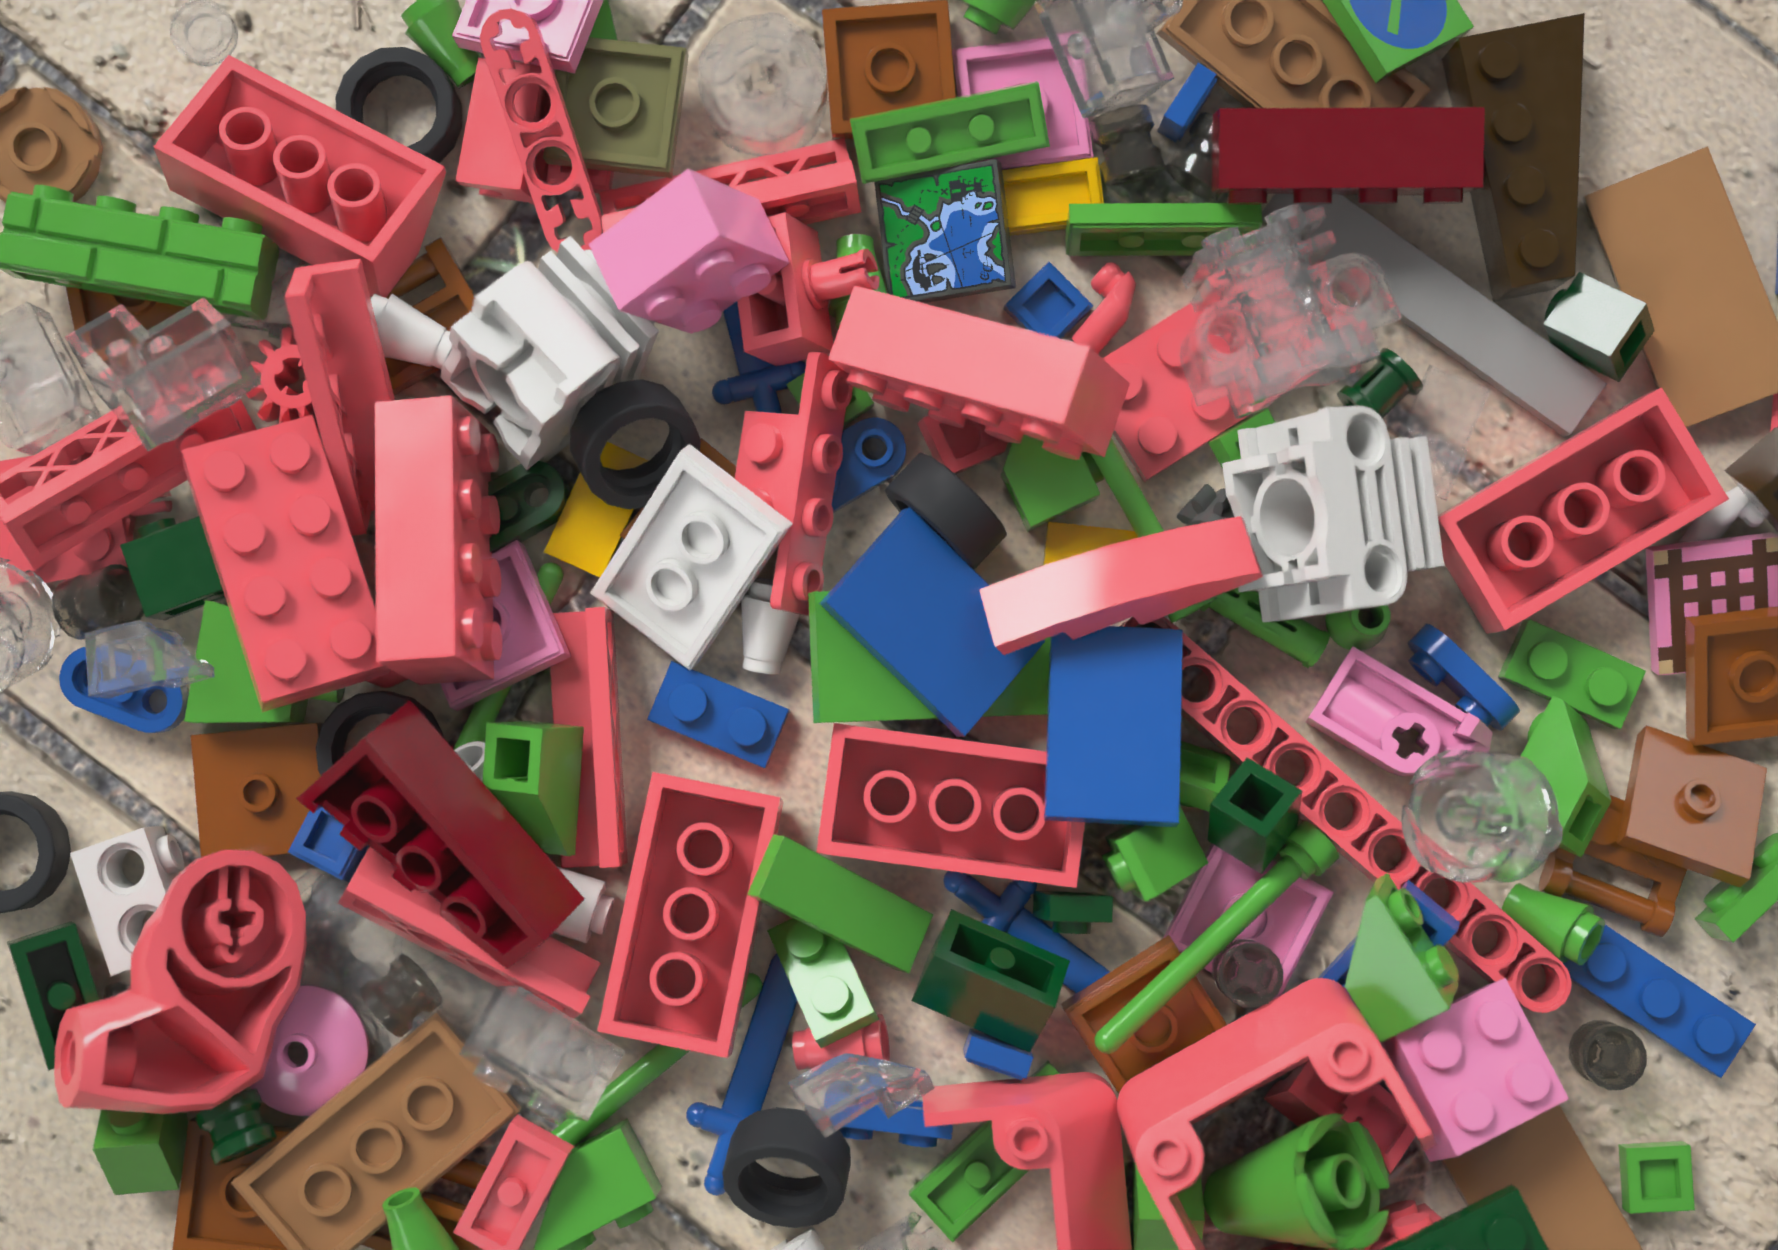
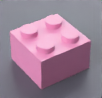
(689, 253)
(1475, 1070)

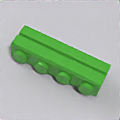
(138, 254)

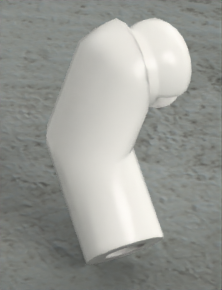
(1719, 519)

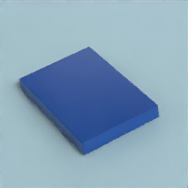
(926, 622)
(1114, 727)

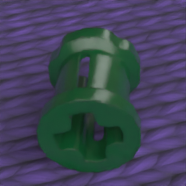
(1382, 385)

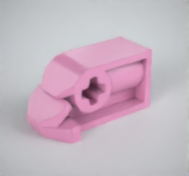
(1372, 701)

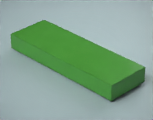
(950, 132)
(1152, 227)
(840, 903)
(968, 1179)

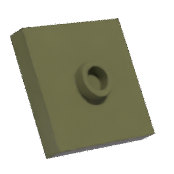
(624, 106)

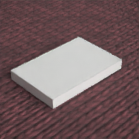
(690, 557)

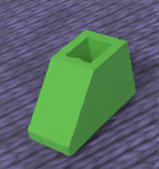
(1046, 483)
(1567, 757)
(537, 778)
(1152, 857)
(1395, 967)
(141, 1150)
(599, 1183)

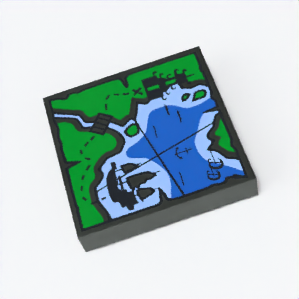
(946, 232)

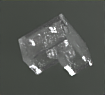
(164, 375)

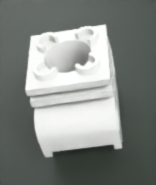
(544, 349)
(1333, 511)

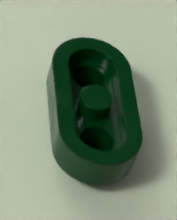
(513, 495)

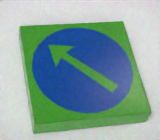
(1398, 32)

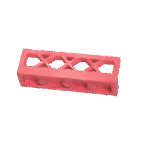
(803, 193)
(343, 375)
(115, 481)
(587, 697)
(549, 971)

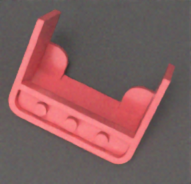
(1304, 1024)
(1059, 1125)

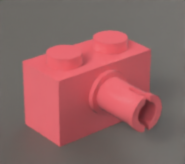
(792, 310)

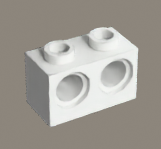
(117, 903)

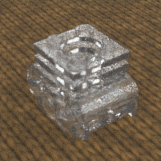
(1280, 312)

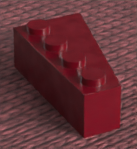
(1347, 153)
(445, 836)

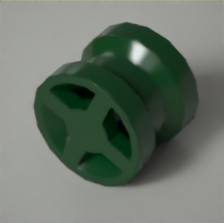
(236, 1127)

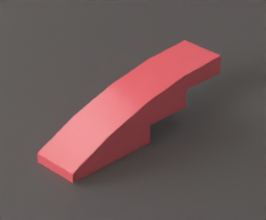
(1121, 581)

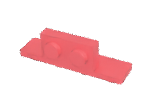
(793, 469)

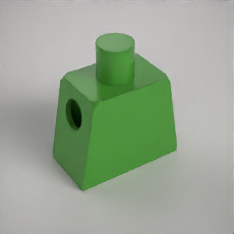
(231, 693)

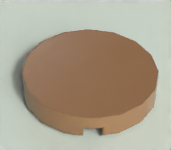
(46, 142)

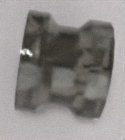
(1254, 982)
(401, 995)
(1618, 1064)

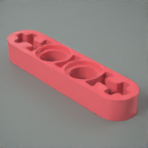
(551, 131)

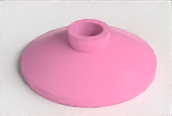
(335, 1047)

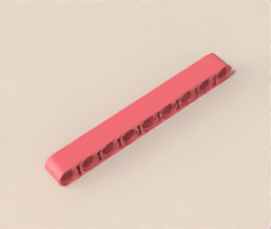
(1369, 823)

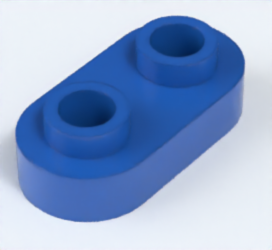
(859, 474)
(1443, 661)
(127, 709)

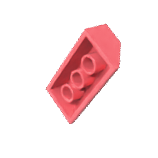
(301, 173)

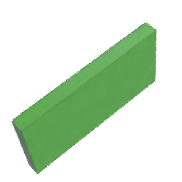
(858, 688)

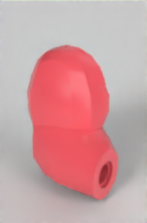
(202, 996)

